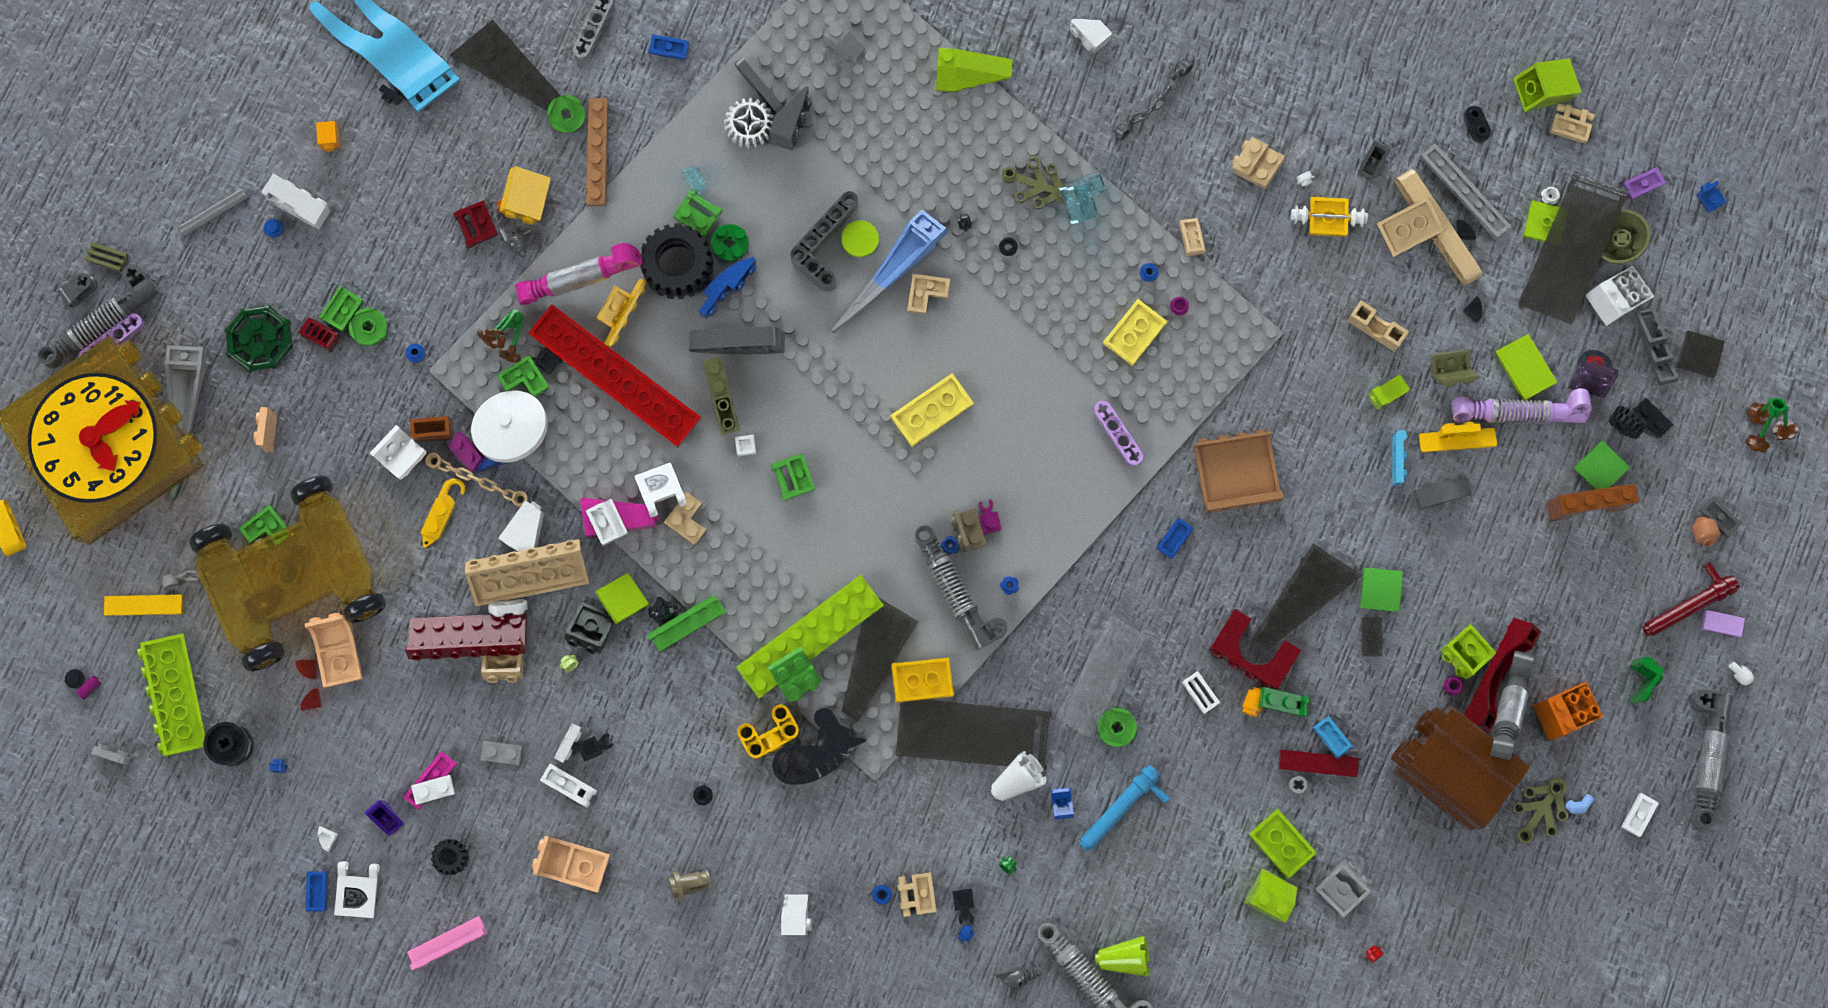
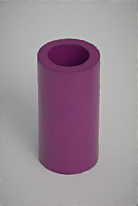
(88, 687)

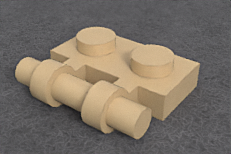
(1571, 128)
(923, 894)

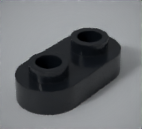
(1476, 123)

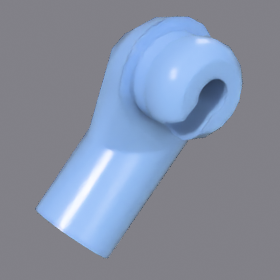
(1580, 807)

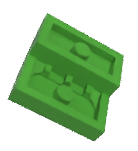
(1602, 466)
(1381, 589)

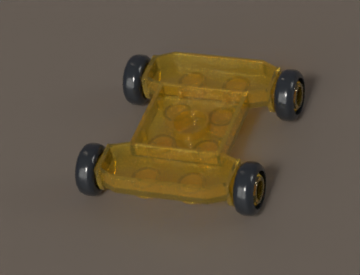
(285, 573)

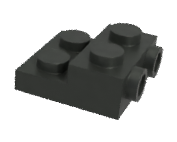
(589, 628)

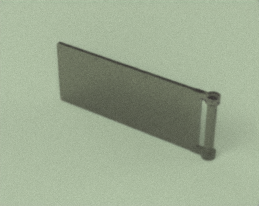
(1572, 249)
(969, 732)

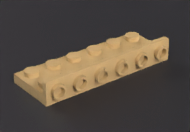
(526, 572)

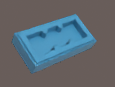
(1333, 737)

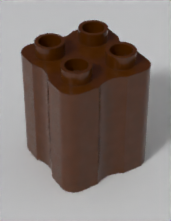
(1455, 768)

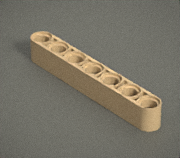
(1447, 241)

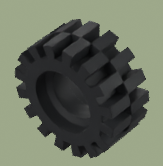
(1627, 422)
(437, 857)

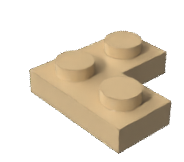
(924, 287)
(681, 520)

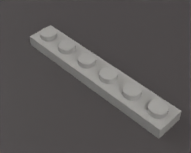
(1465, 191)

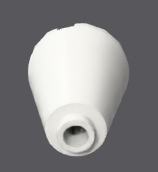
(1019, 777)

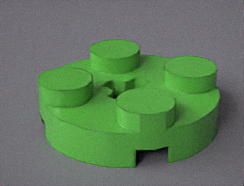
(556, 119)
(366, 337)
(1107, 733)

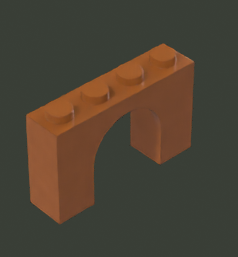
(1611, 499)

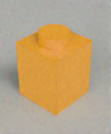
(328, 135)

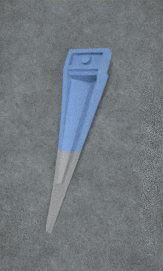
(912, 246)

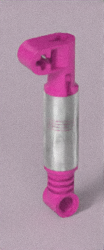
(579, 275)

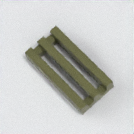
(94, 246)

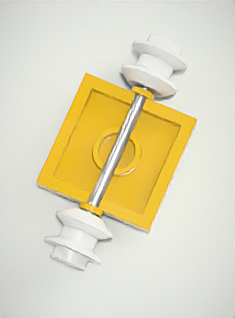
(1329, 216)

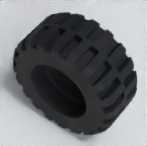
(676, 237)

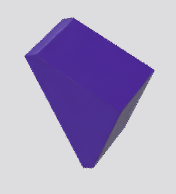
(384, 817)

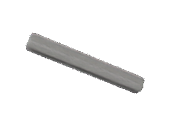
(212, 212)

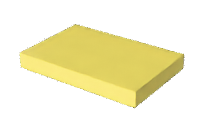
(1135, 332)

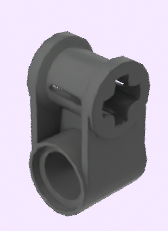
(77, 290)

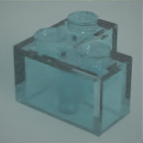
(1079, 197)

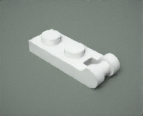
(567, 785)

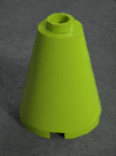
(1126, 957)

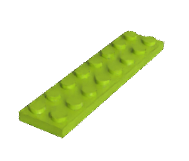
(813, 632)

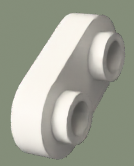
(515, 606)

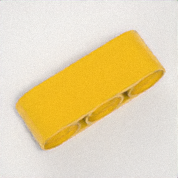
(10, 535)

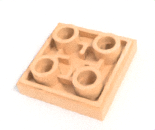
(265, 433)

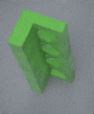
(687, 623)

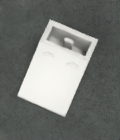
(1619, 295)

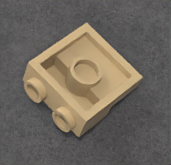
(1257, 162)
(502, 667)

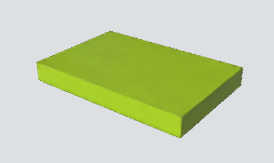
(1525, 367)
(1282, 843)

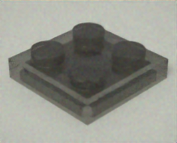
(1700, 354)

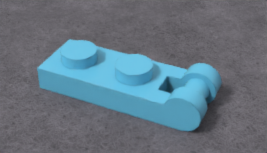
(1399, 456)

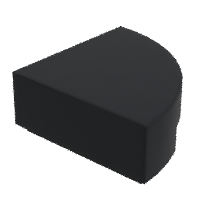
(1465, 230)
(1474, 309)

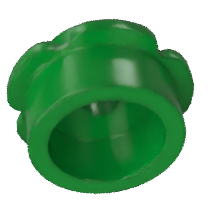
(1008, 864)

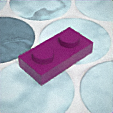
(466, 451)

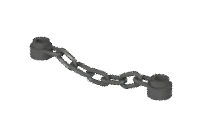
(1184, 68)

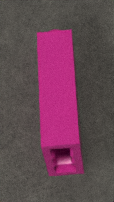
(633, 515)

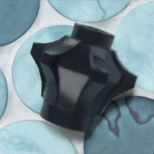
(662, 611)

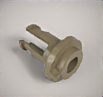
(688, 883)

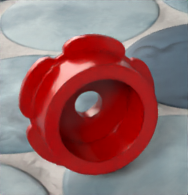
(1374, 953)

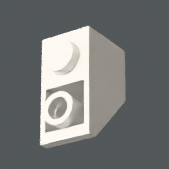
(1091, 32)

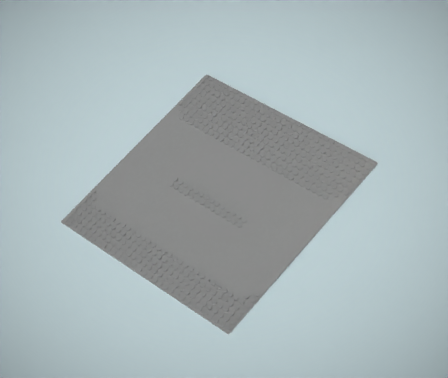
(1012, 332)

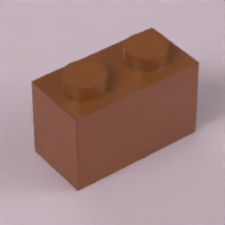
(431, 429)

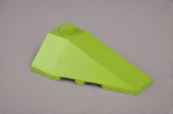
(966, 69)

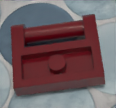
(481, 221)

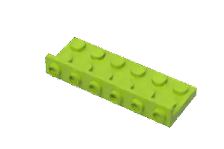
(172, 695)

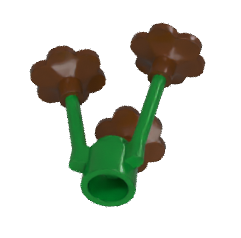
(495, 338)
(1763, 415)

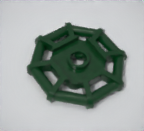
(259, 349)

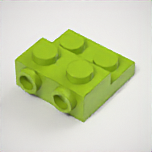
(1467, 652)

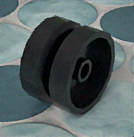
(217, 741)

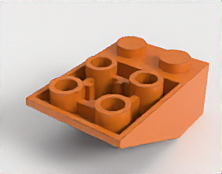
(1567, 711)

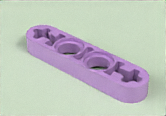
(119, 326)
(1115, 435)

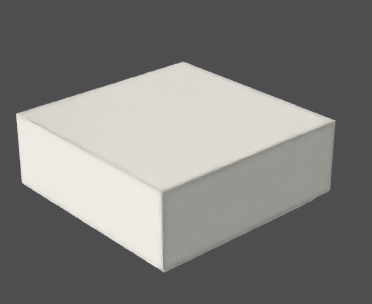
(745, 445)

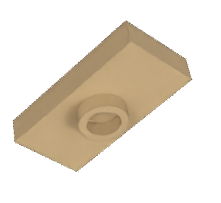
(1192, 237)

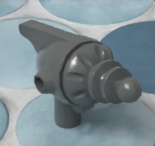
(516, 240)
(1016, 979)

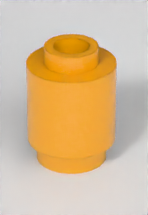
(1251, 702)

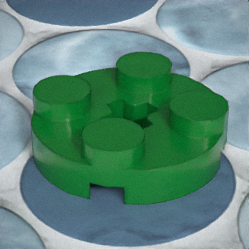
(723, 234)

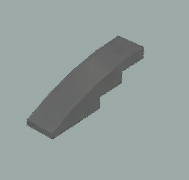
(1656, 346)

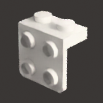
(398, 453)

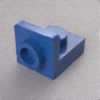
(1711, 196)

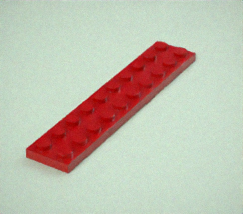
(614, 375)

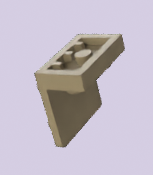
(969, 530)

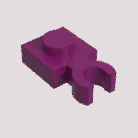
(990, 520)

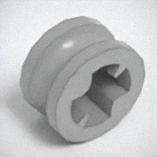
(1297, 778)

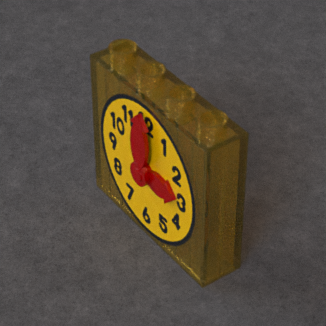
(101, 439)

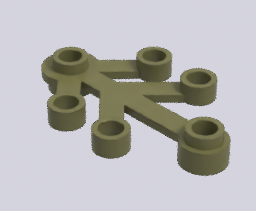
(1039, 185)
(1543, 808)

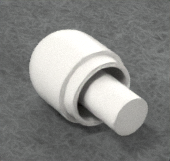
(1741, 674)

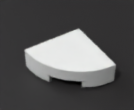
(326, 838)

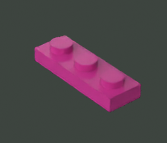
(438, 768)

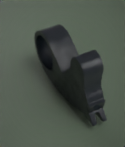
(833, 749)

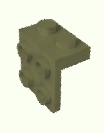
(1452, 368)

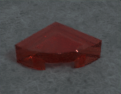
(307, 668)
(311, 700)

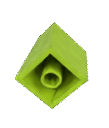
(1547, 84)
(1272, 896)

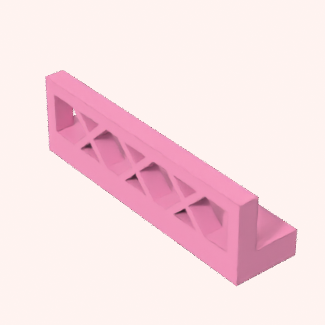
(447, 943)

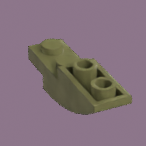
(721, 395)

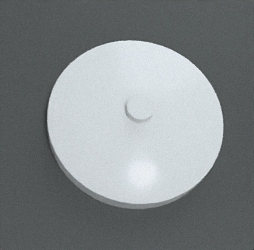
(509, 426)

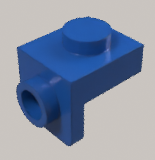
(1062, 803)

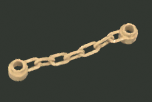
(515, 496)

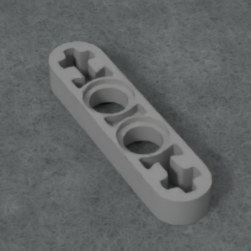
(591, 26)

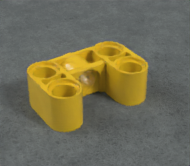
(773, 739)

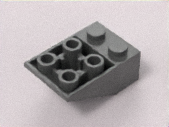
(789, 120)

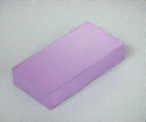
(1723, 623)

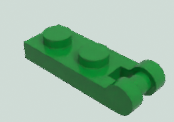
(1283, 702)

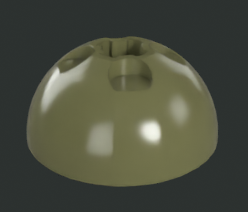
(1628, 226)

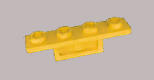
(617, 308)
(1458, 438)

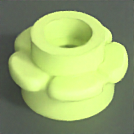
(569, 663)

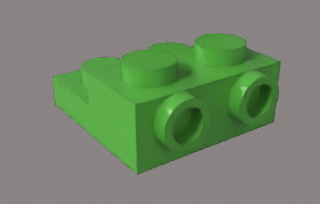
(795, 675)

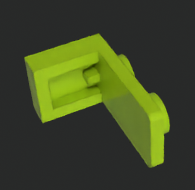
(1388, 392)

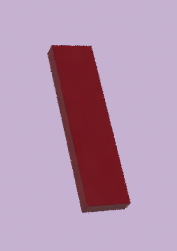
(1318, 763)

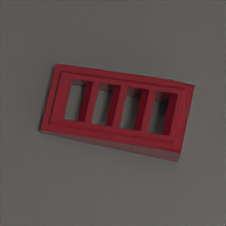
(332, 341)

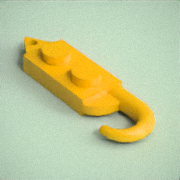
(440, 513)

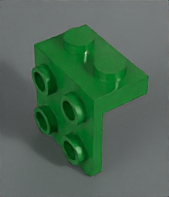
(1653, 673)

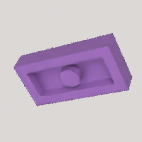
(1644, 183)

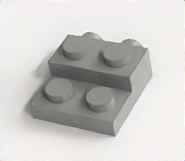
(1345, 887)

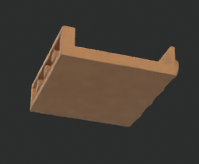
(1237, 471)

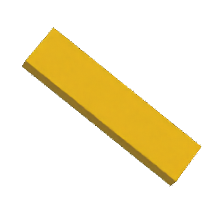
(143, 605)

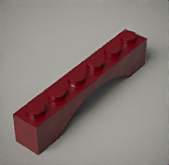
(1483, 708)

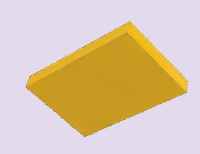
(922, 680)

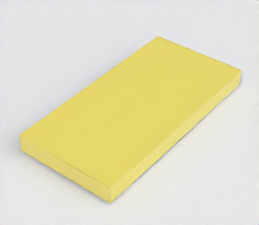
(932, 410)

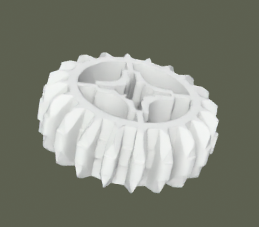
(765, 124)

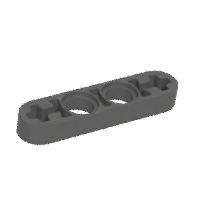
(758, 85)

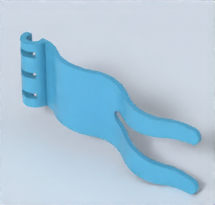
(396, 55)

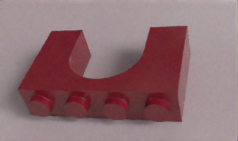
(1227, 647)

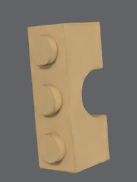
(1386, 333)

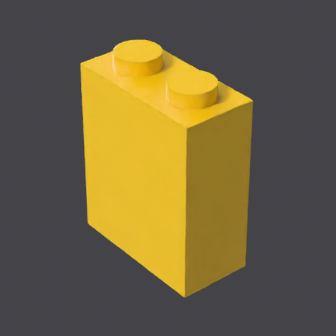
(524, 195)

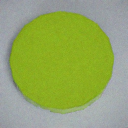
(860, 239)

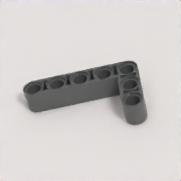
(821, 238)

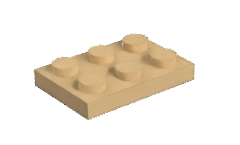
(1411, 226)

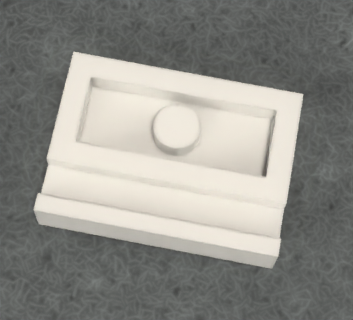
(606, 522)

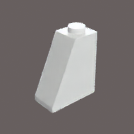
(524, 527)

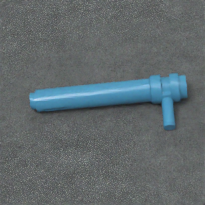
(1141, 784)

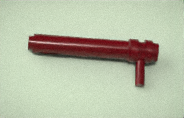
(1716, 592)

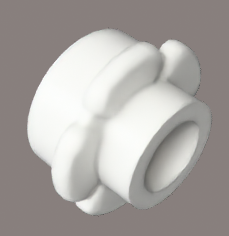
(1305, 179)
(1552, 191)

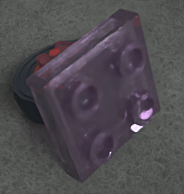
(1594, 373)

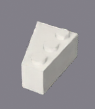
(296, 201)
(795, 916)

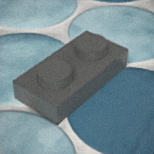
(1725, 519)

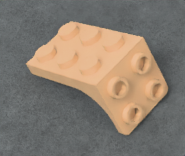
(335, 650)
(570, 863)

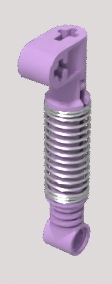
(1574, 411)

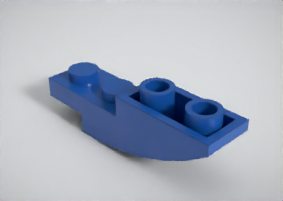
(730, 279)

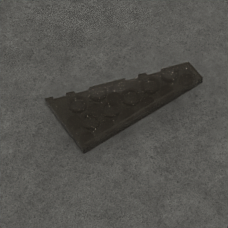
(502, 61)
(1310, 588)
(877, 647)

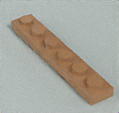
(597, 152)

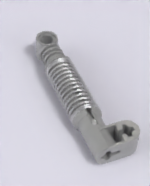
(1082, 971)

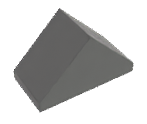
(1374, 160)

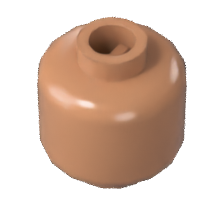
(1706, 531)

